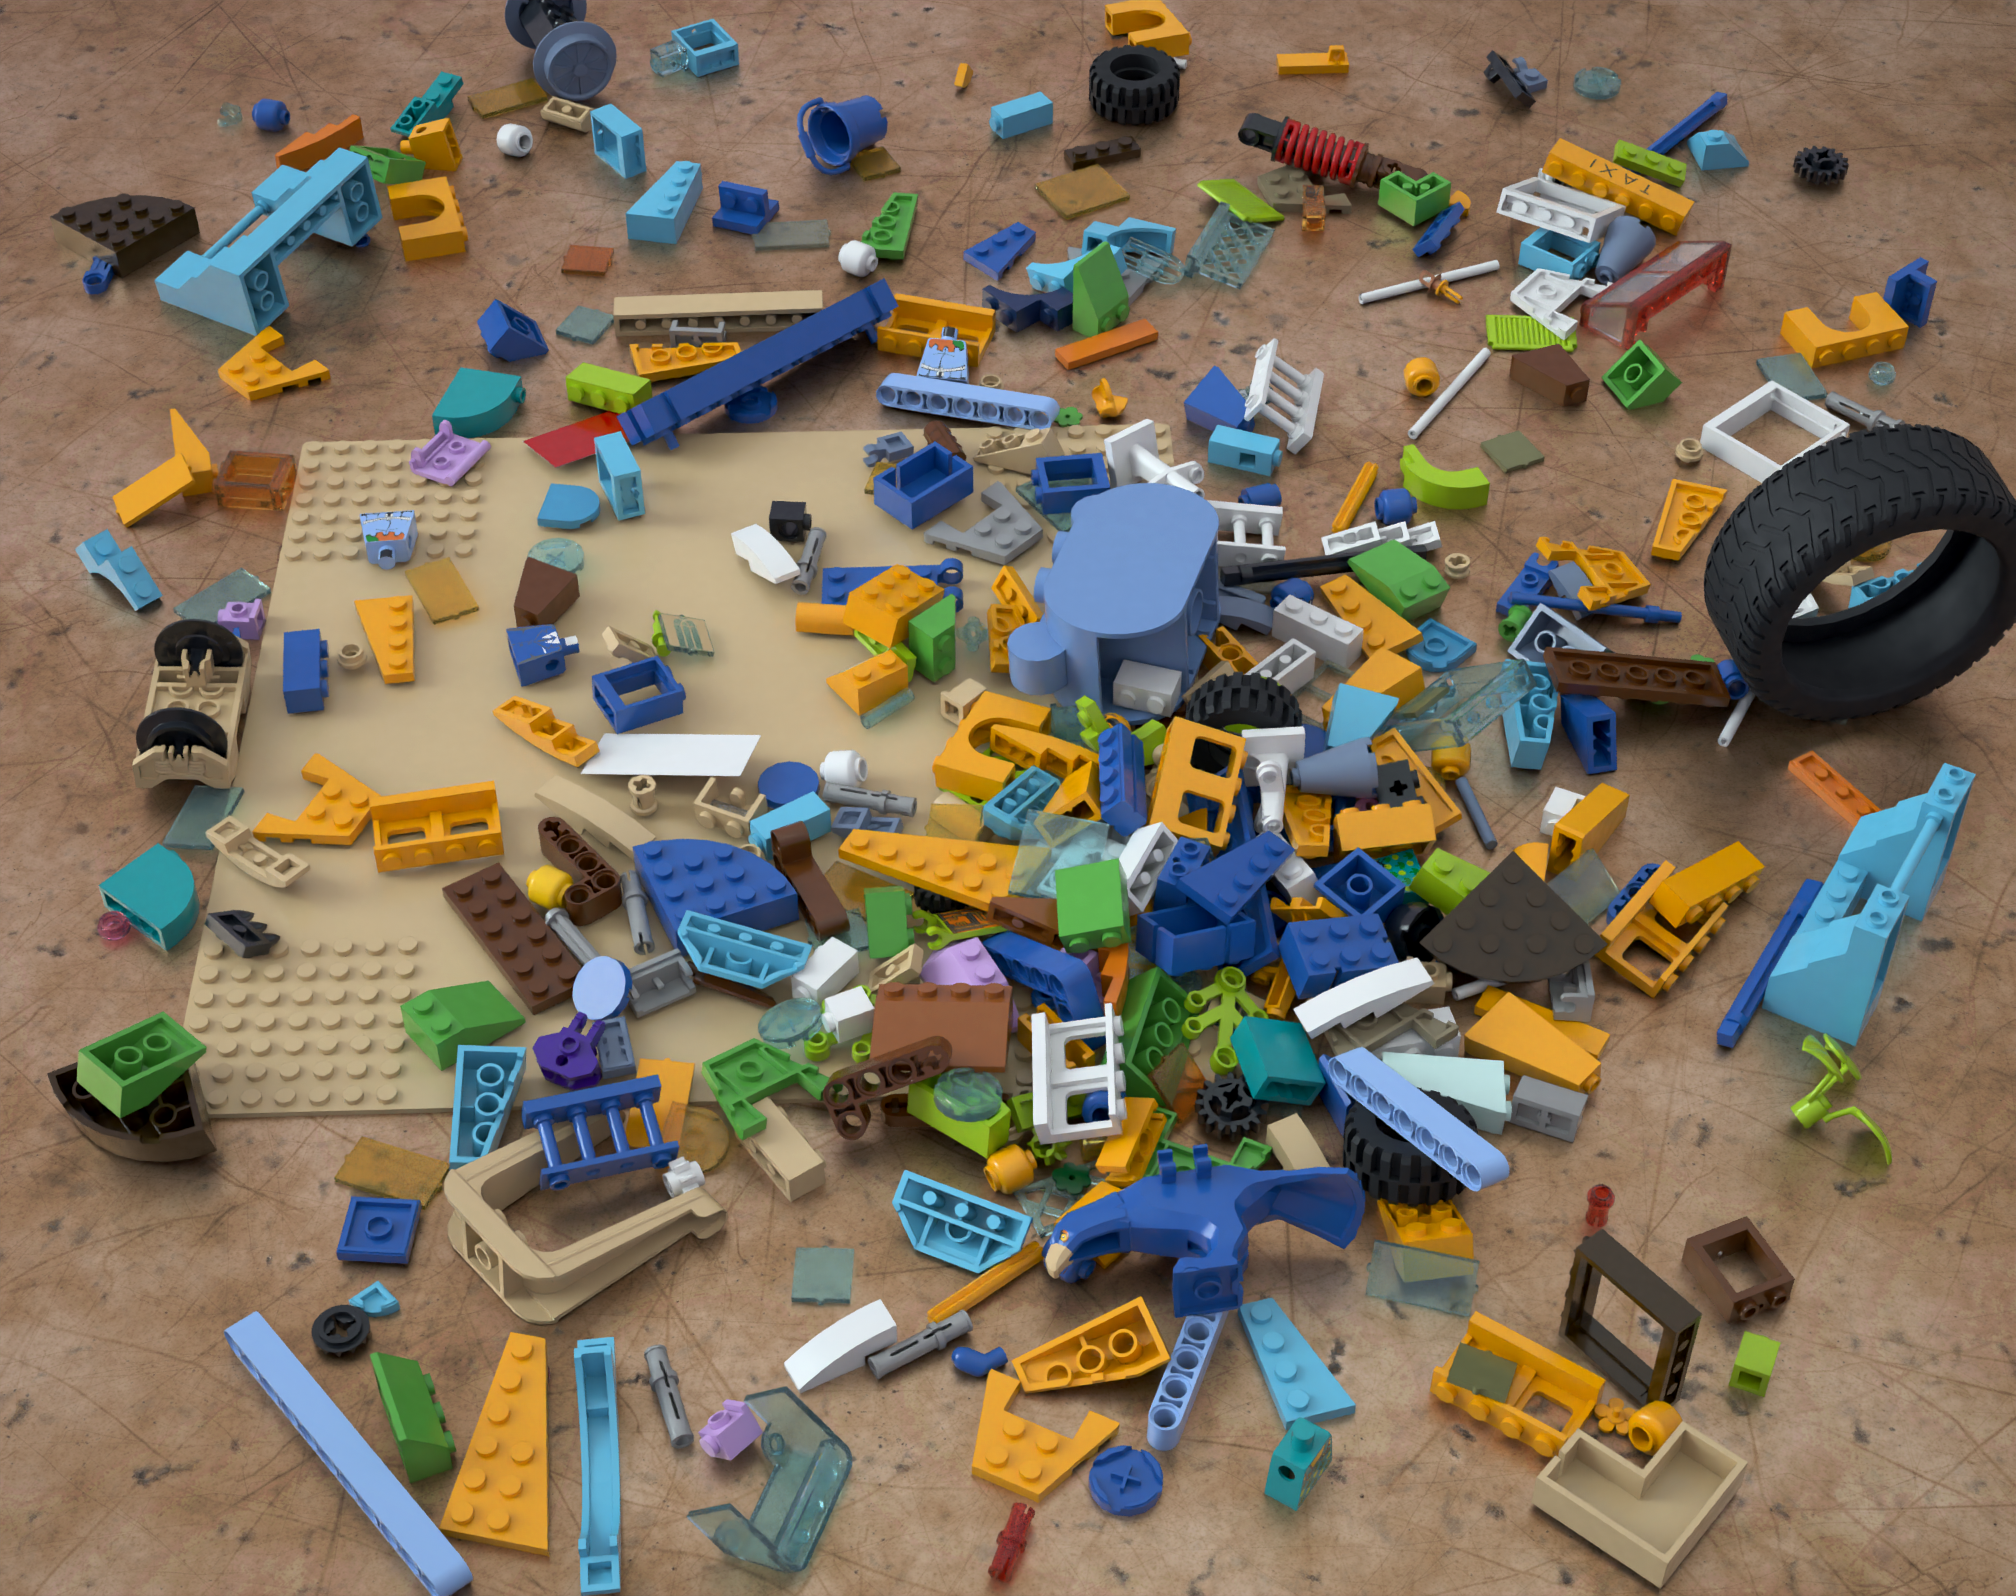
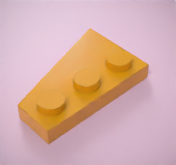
(1001, 623)

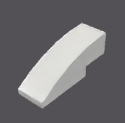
(764, 554)
(842, 1346)

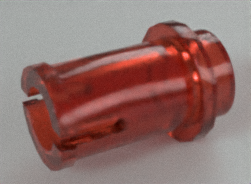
(1600, 1201)

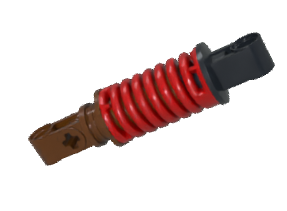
(1343, 162)

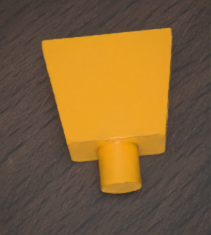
(434, 144)

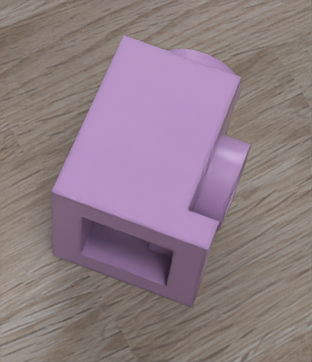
(246, 616)
(729, 1430)

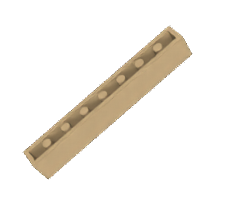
(738, 310)

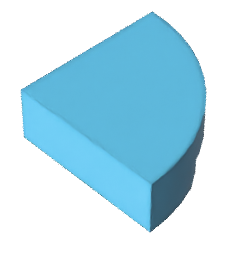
(375, 1301)

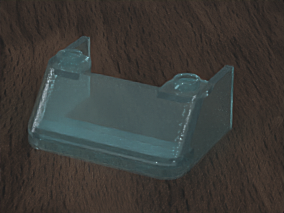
(798, 1496)

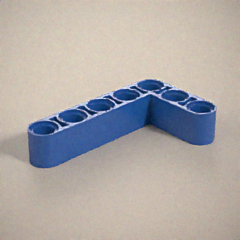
(1051, 973)

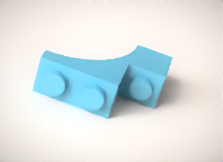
(1147, 232)
(1058, 275)
(122, 568)

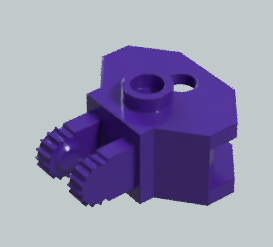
(571, 1055)

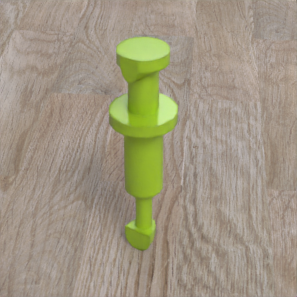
(658, 638)

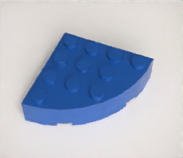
(713, 882)

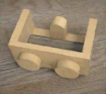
(727, 813)

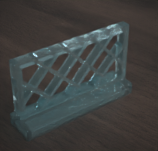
(1211, 240)

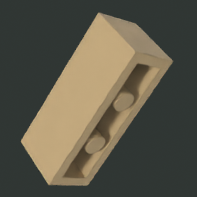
(785, 1153)

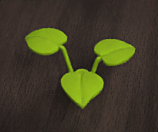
(1816, 1104)

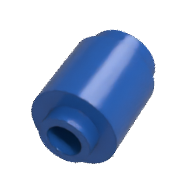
(1261, 495)
(1733, 679)

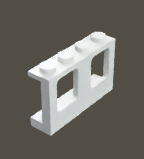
(1056, 1083)

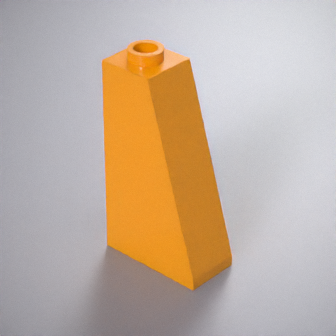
(1386, 675)
(1078, 795)
(1587, 826)
(1532, 1047)

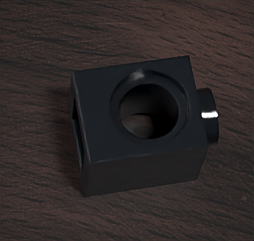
(789, 521)

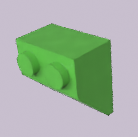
(1641, 377)
(934, 639)

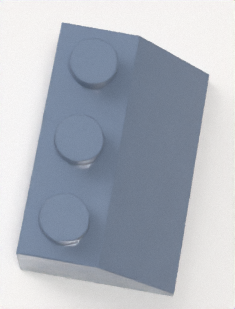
(1551, 629)

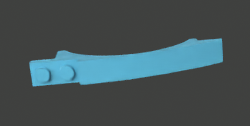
(600, 1461)

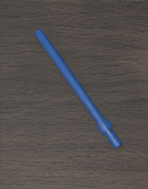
(1650, 613)

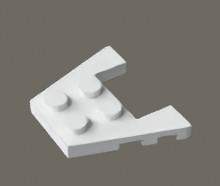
(1548, 293)

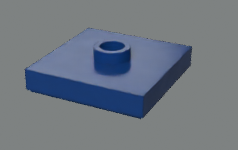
(379, 1230)

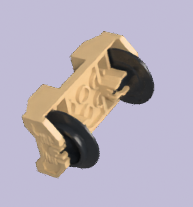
(193, 706)

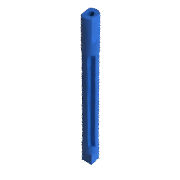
(1688, 124)
(1756, 983)

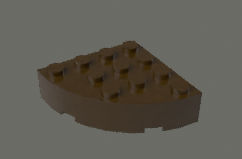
(125, 229)
(1512, 930)
(164, 1131)

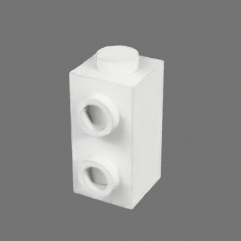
(826, 971)

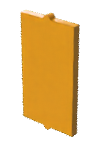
(153, 490)
(676, 1086)

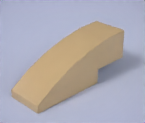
(1294, 1144)

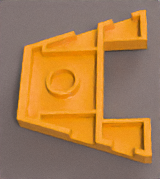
(259, 374)
(1607, 569)
(333, 815)
(1024, 1454)

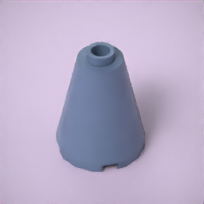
(1623, 248)
(1339, 771)

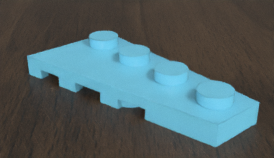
(1291, 1368)

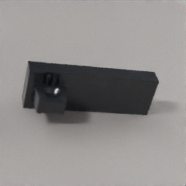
(1501, 69)

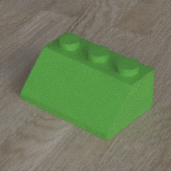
(413, 1416)

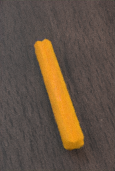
(1355, 497)
(987, 1283)

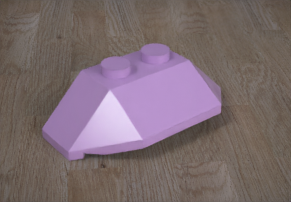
(964, 963)

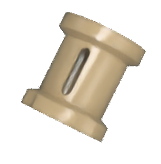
(643, 795)

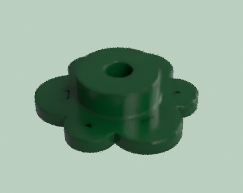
(1072, 1178)

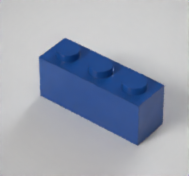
(305, 671)

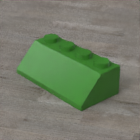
(1151, 1027)

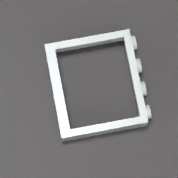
(1559, 208)
(1718, 431)

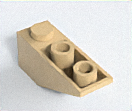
(1019, 450)

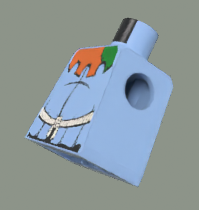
(945, 358)
(389, 537)

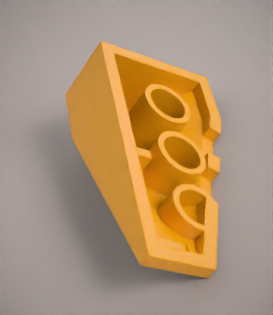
(1102, 1350)

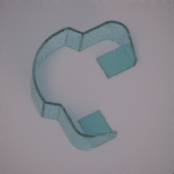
(230, 119)

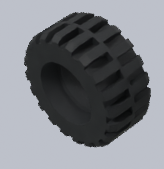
(1134, 85)
(1238, 701)
(1392, 1165)

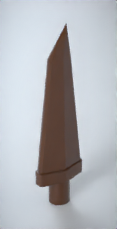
(732, 988)

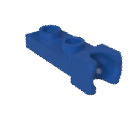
(1531, 580)

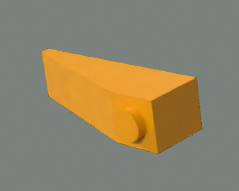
(194, 454)

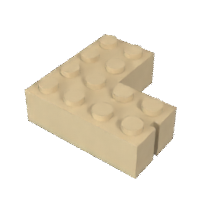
(1636, 1514)

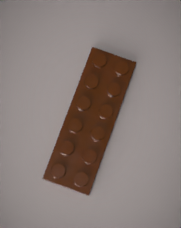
(1636, 677)
(514, 937)

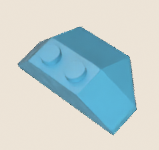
(1009, 808)
(740, 951)
(958, 1224)

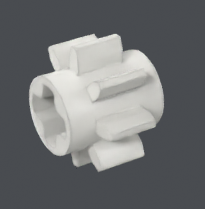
(682, 1177)

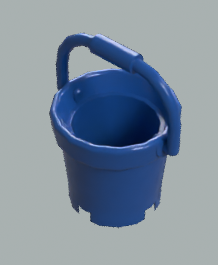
(840, 130)

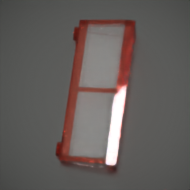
(1647, 290)

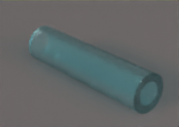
(887, 708)

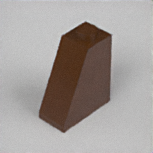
(1551, 374)
(544, 593)

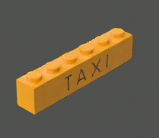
(1614, 183)

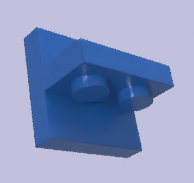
(744, 208)
(1911, 292)

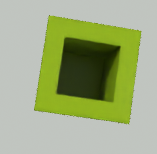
(1754, 1363)

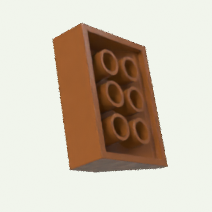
(970, 1017)

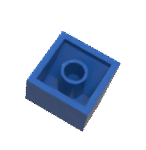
(510, 333)
(1362, 886)

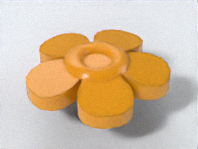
(1613, 1416)

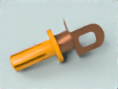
(1440, 286)

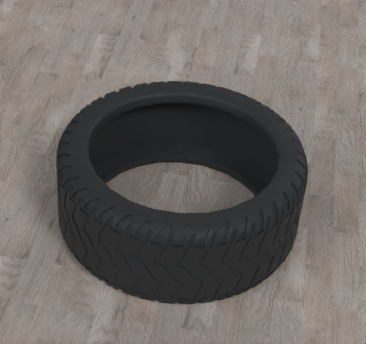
(1834, 509)

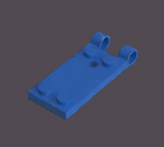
(839, 581)

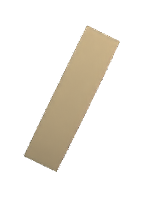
(254, 857)

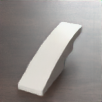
(1369, 536)
(1368, 993)

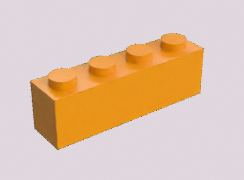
(1707, 885)

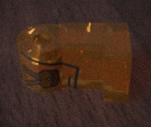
(1313, 207)

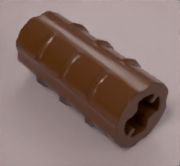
(939, 433)

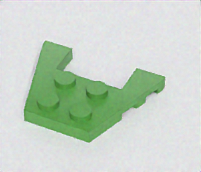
(752, 1074)
(1248, 1155)

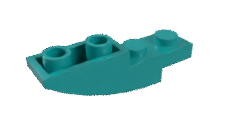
(432, 106)

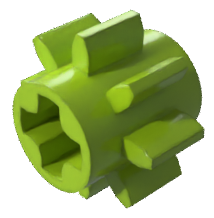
(1048, 1151)

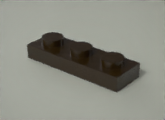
(1102, 153)

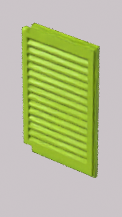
(1241, 200)
(1523, 334)

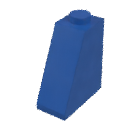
(1217, 403)
(1591, 731)

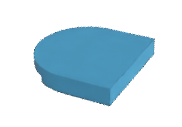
(568, 507)
(1441, 648)

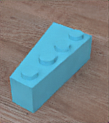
(1531, 721)
(483, 1099)

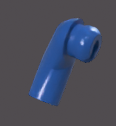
(976, 1362)

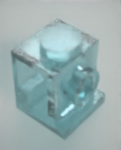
(668, 58)
(1065, 723)

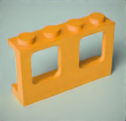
(930, 317)
(1178, 777)
(435, 814)
(1638, 922)
(1537, 1373)

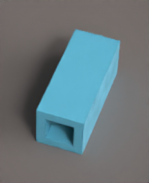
(1021, 115)
(1244, 450)
(807, 808)

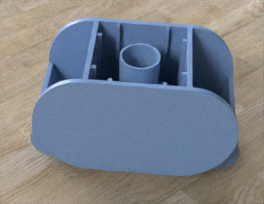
(1122, 585)

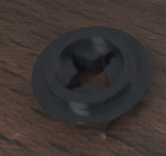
(347, 1317)

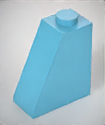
(1357, 715)

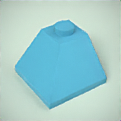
(1716, 150)

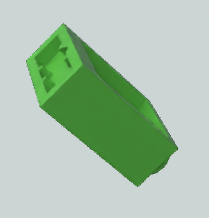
(390, 166)

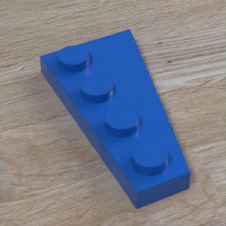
(1236, 877)

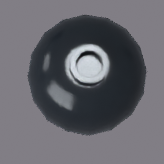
(1408, 926)

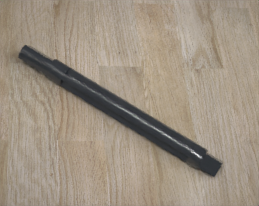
(1295, 568)

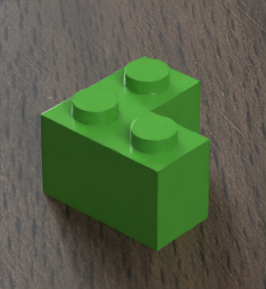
(1414, 199)
(887, 920)

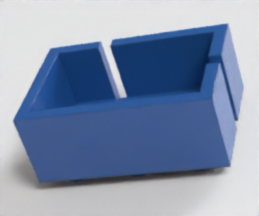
(925, 485)
(1193, 939)
(1342, 944)

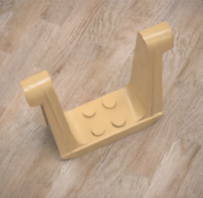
(551, 1284)

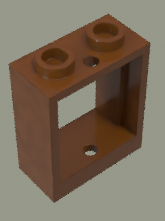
(1724, 1241)

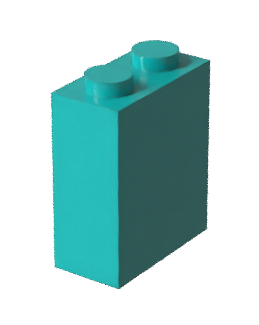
(1277, 1060)

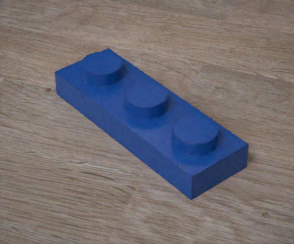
(1439, 230)

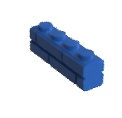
(1122, 779)

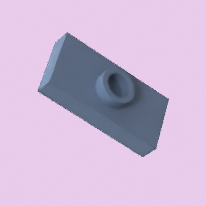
(615, 1049)

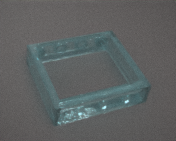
(1490, 692)

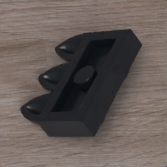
(241, 933)

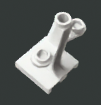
(1135, 457)
(1268, 765)

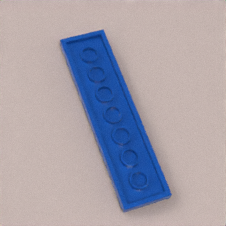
(1258, 909)

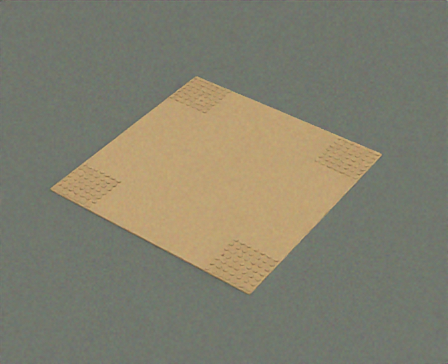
(322, 1013)

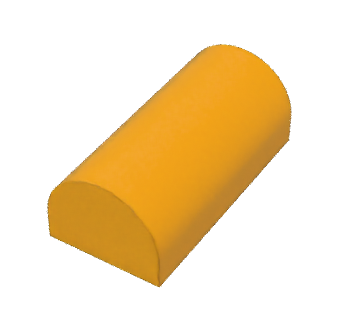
(821, 619)

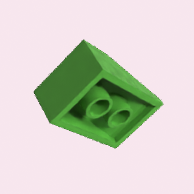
(1098, 293)
(1400, 579)
(456, 1017)
(137, 1063)

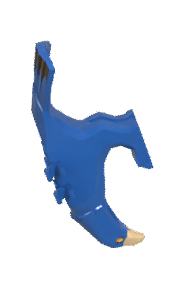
(1206, 1222)

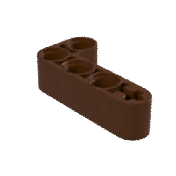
(595, 884)
(815, 896)
(890, 1080)

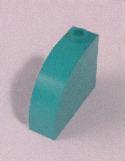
(479, 402)
(155, 896)

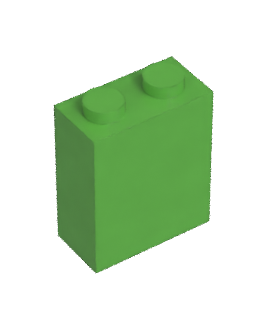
(1092, 906)

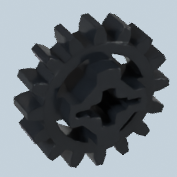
(1820, 165)
(1230, 1107)

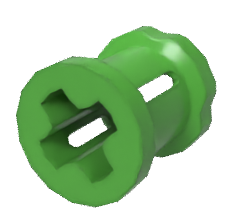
(1514, 623)

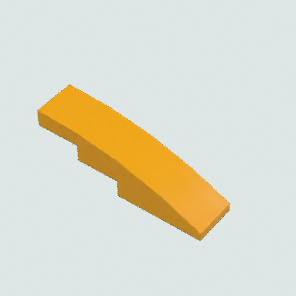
(541, 728)
(1038, 749)

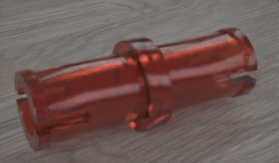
(1011, 1542)

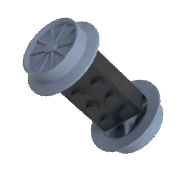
(571, 55)

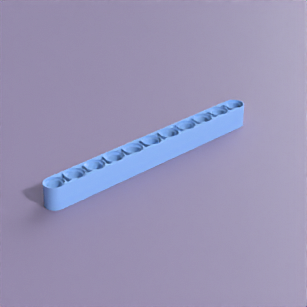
(348, 1457)

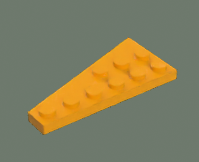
(950, 867)
(506, 1469)

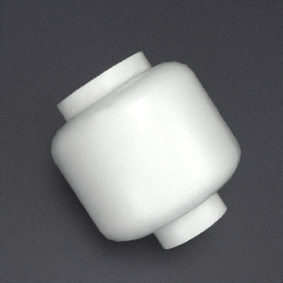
(514, 140)
(858, 258)
(844, 768)

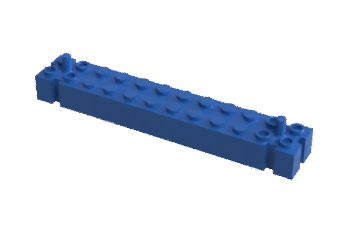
(757, 365)

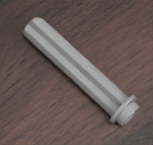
(559, 922)

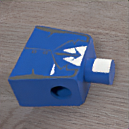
(539, 652)

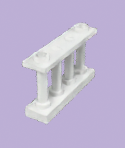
(1305, 397)
(1244, 519)

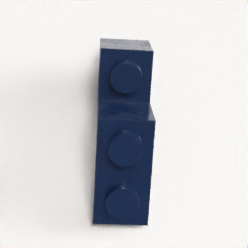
(1021, 310)

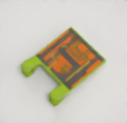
(955, 925)

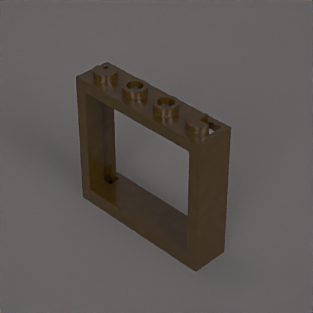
(1680, 1320)

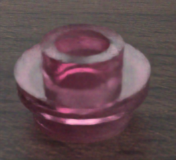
(113, 926)

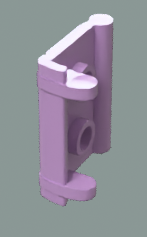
(446, 456)

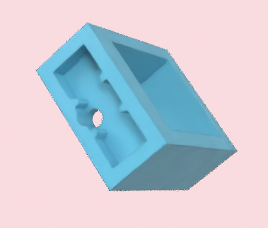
(710, 59)
(618, 141)
(1535, 255)
(618, 475)

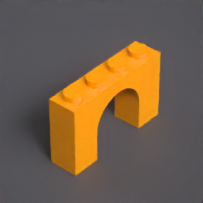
(1148, 25)
(428, 198)
(1821, 346)
(975, 774)

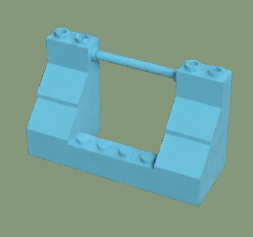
(243, 281)
(1896, 863)

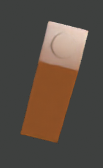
(1027, 917)

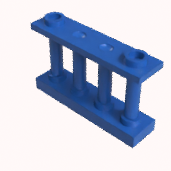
(604, 1100)

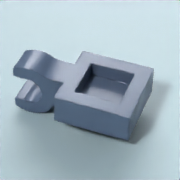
(1531, 78)
(890, 447)

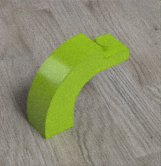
(1442, 488)
(1090, 716)

